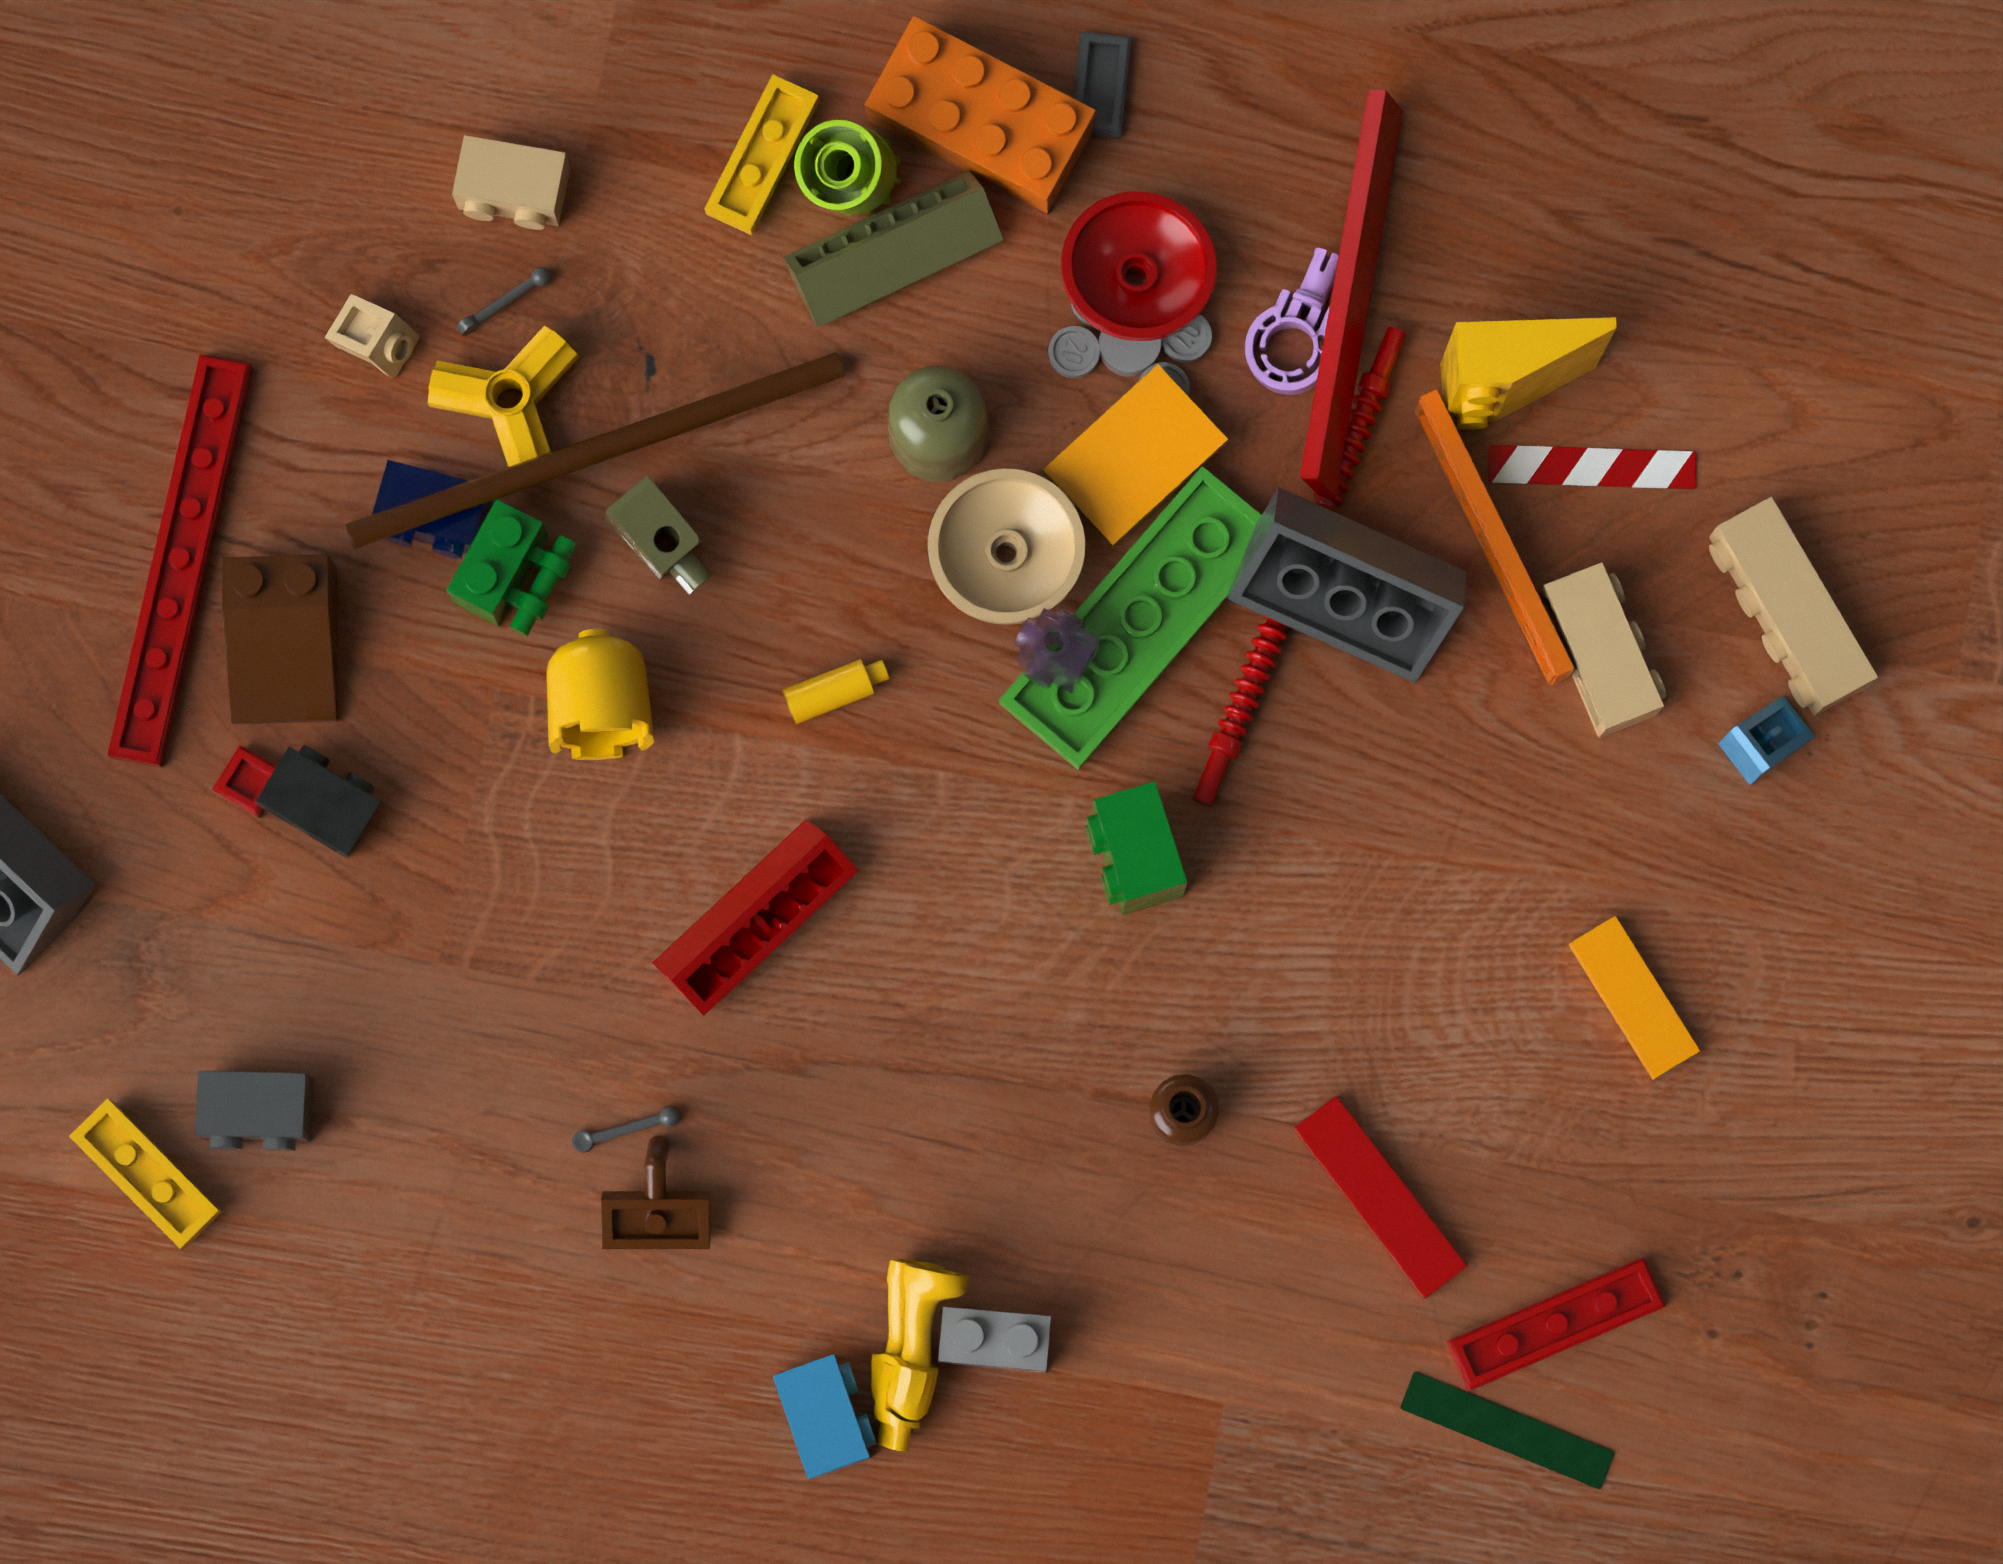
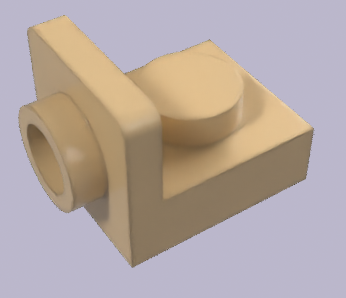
(373, 335)

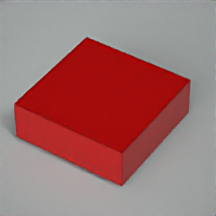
(244, 780)

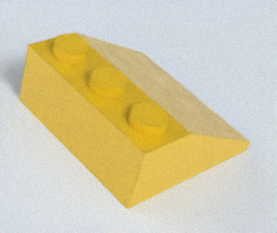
(1509, 364)

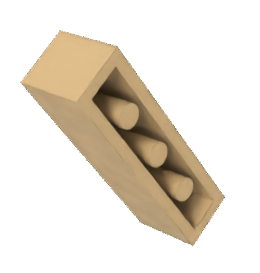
(1791, 607)

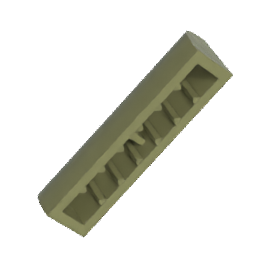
(893, 248)

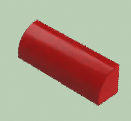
(755, 916)

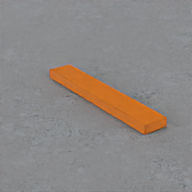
(1493, 538)

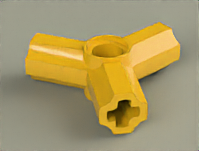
(477, 390)

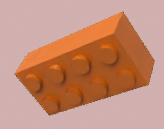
(980, 114)

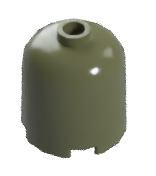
(932, 443)

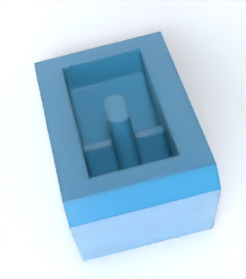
(1765, 739)

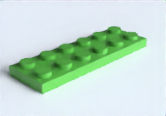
(1143, 616)

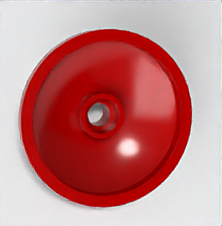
(1142, 237)

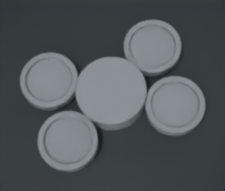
(1076, 351)

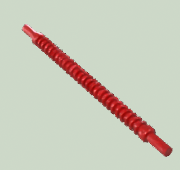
(1226, 744)

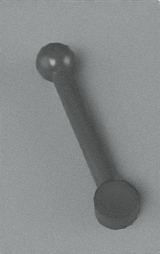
(540, 277)
(584, 1141)

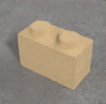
(510, 182)

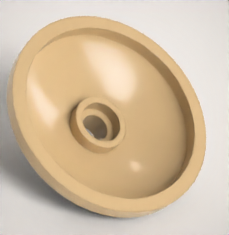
(997, 512)

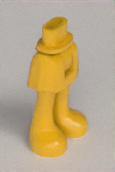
(904, 1374)

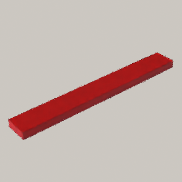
(1351, 294)
(180, 561)

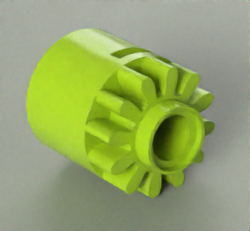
(823, 164)

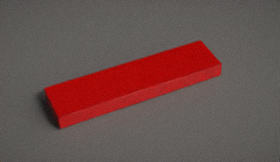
(1379, 1197)
(1555, 1324)

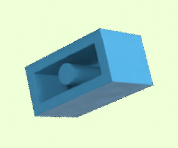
(823, 1415)

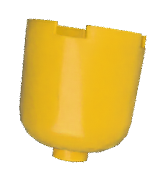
(598, 697)

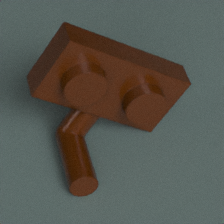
(655, 1215)

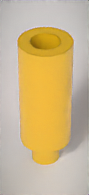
(833, 689)

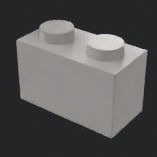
(994, 1339)

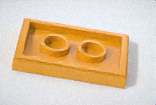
(1136, 455)

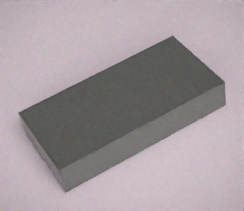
(1103, 79)

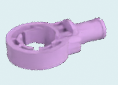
(1310, 296)

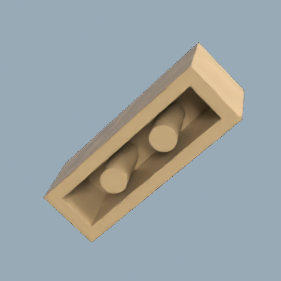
(1603, 649)

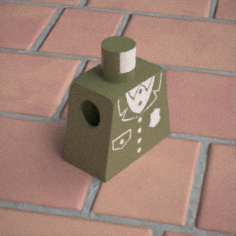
(646, 514)

